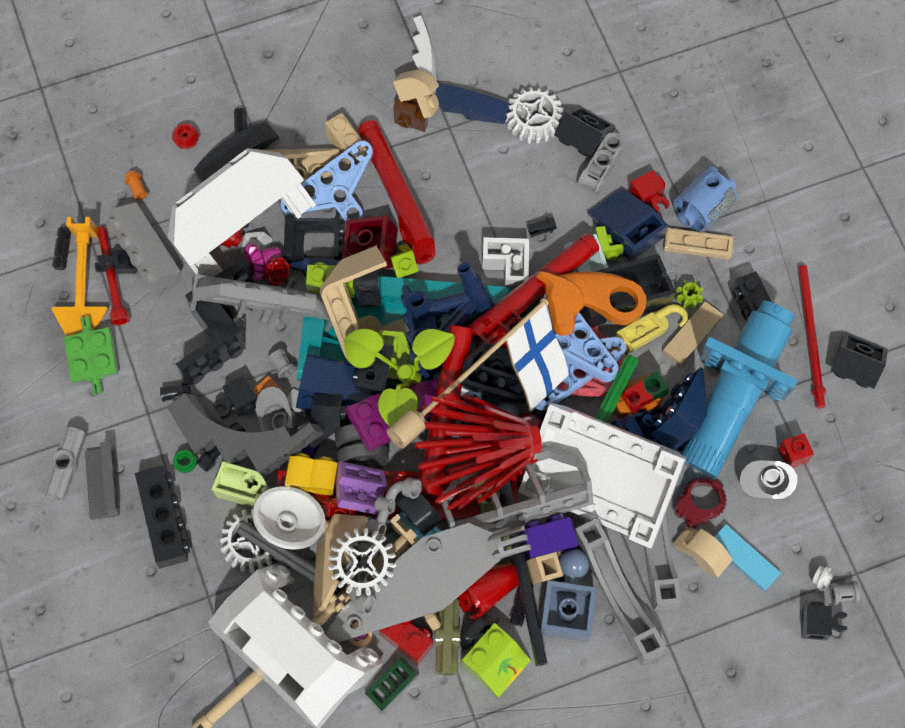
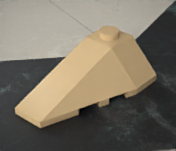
(309, 161)
(334, 528)

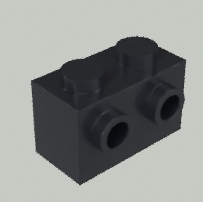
(749, 293)
(374, 377)

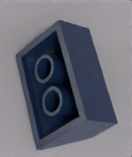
(328, 377)

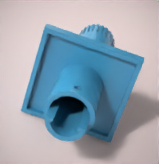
(742, 379)

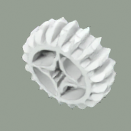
(541, 124)
(244, 545)
(377, 545)

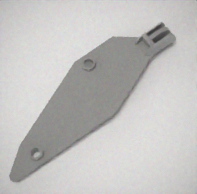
(429, 578)

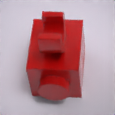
(650, 190)

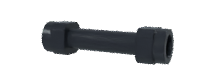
(207, 461)

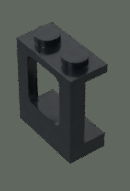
(296, 231)

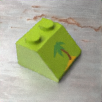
(495, 660)

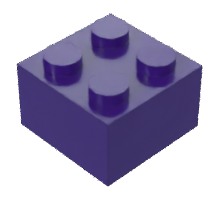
(551, 537)

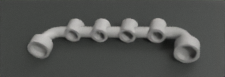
(386, 505)

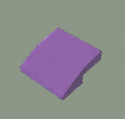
(359, 487)

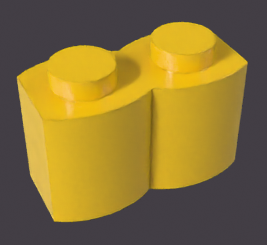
(311, 474)

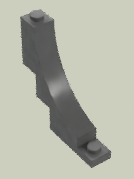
(265, 449)

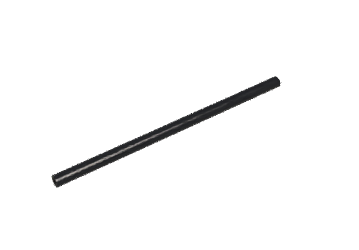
(526, 589)

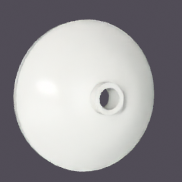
(290, 509)

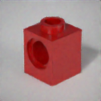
(796, 450)

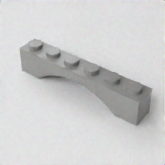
(662, 573)
(631, 617)

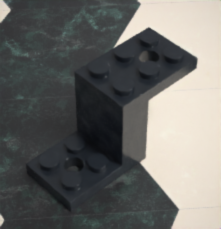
(224, 335)

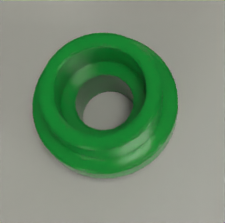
(181, 455)

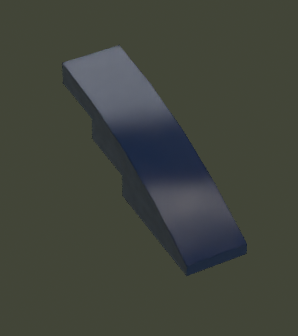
(472, 104)

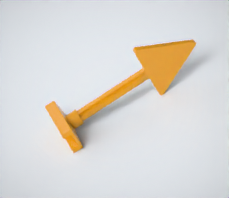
(70, 316)

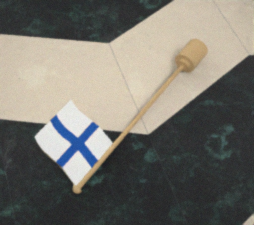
(533, 355)

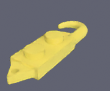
(648, 327)

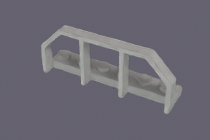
(260, 297)
(532, 509)

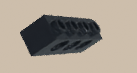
(164, 553)

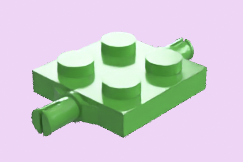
(91, 355)

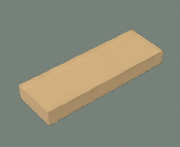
(698, 243)
(692, 333)

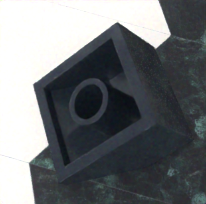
(583, 130)
(859, 361)

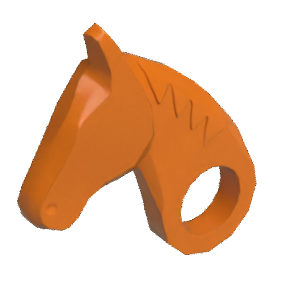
(574, 290)

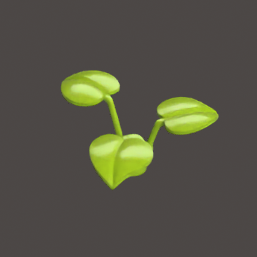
(431, 350)

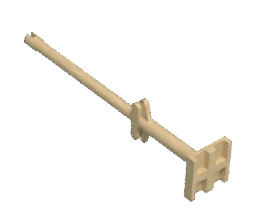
(336, 603)

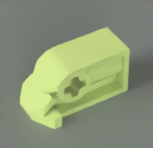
(234, 484)

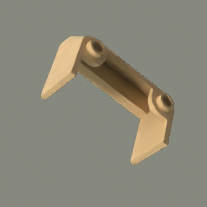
(339, 303)

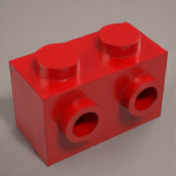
(409, 640)

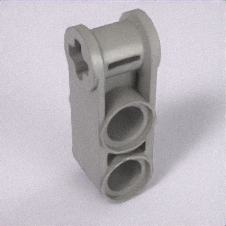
(596, 174)

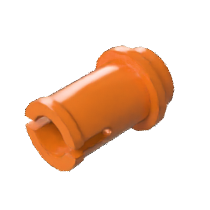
(134, 181)

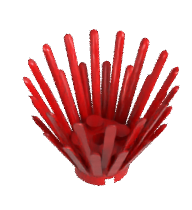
(506, 443)

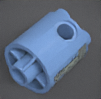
(705, 200)

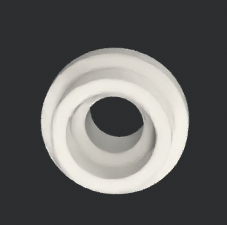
(822, 577)

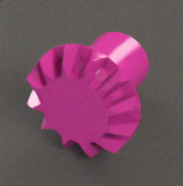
(258, 258)

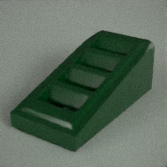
(378, 701)

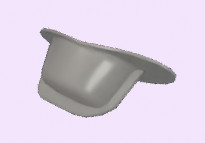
(274, 410)
(768, 479)

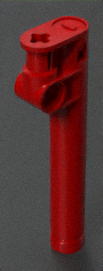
(410, 220)
(505, 314)
(450, 372)

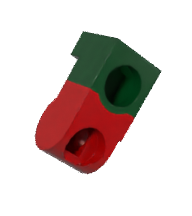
(645, 392)

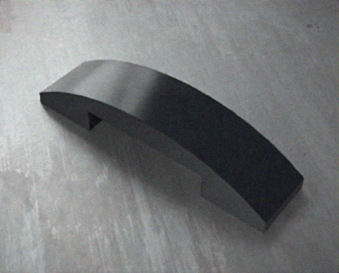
(256, 136)

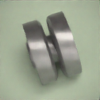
(354, 451)

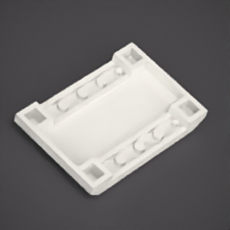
(627, 472)

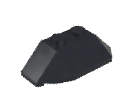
(494, 376)

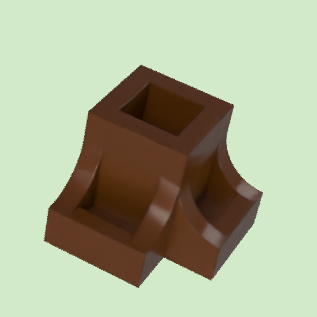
(409, 114)

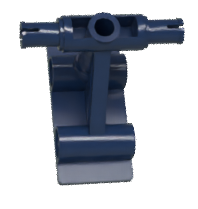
(426, 314)

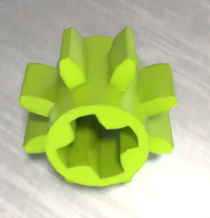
(689, 301)

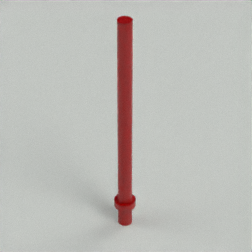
(818, 391)

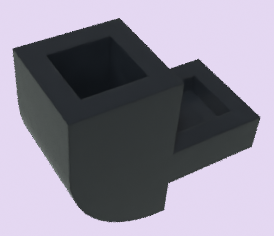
(369, 289)
(418, 512)

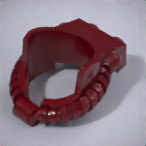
(693, 515)

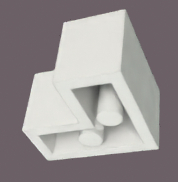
(507, 255)

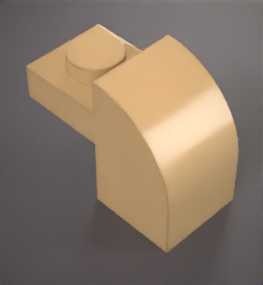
(421, 86)
(705, 550)
(545, 568)

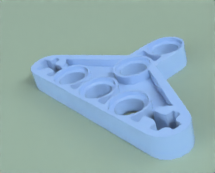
(342, 180)
(577, 353)
(574, 382)

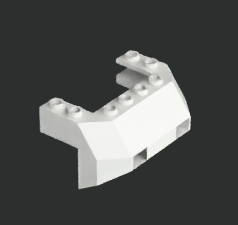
(231, 201)
(290, 648)

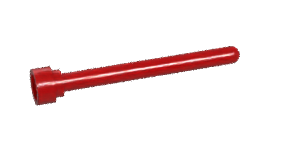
(118, 314)

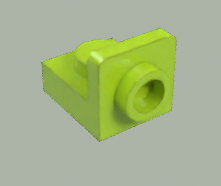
(610, 252)
(405, 262)

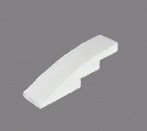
(424, 59)

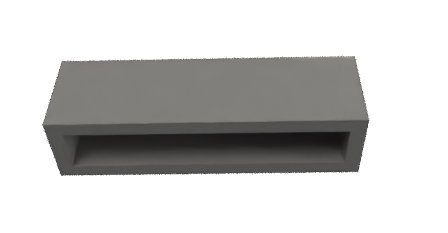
(143, 246)

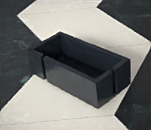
(646, 273)

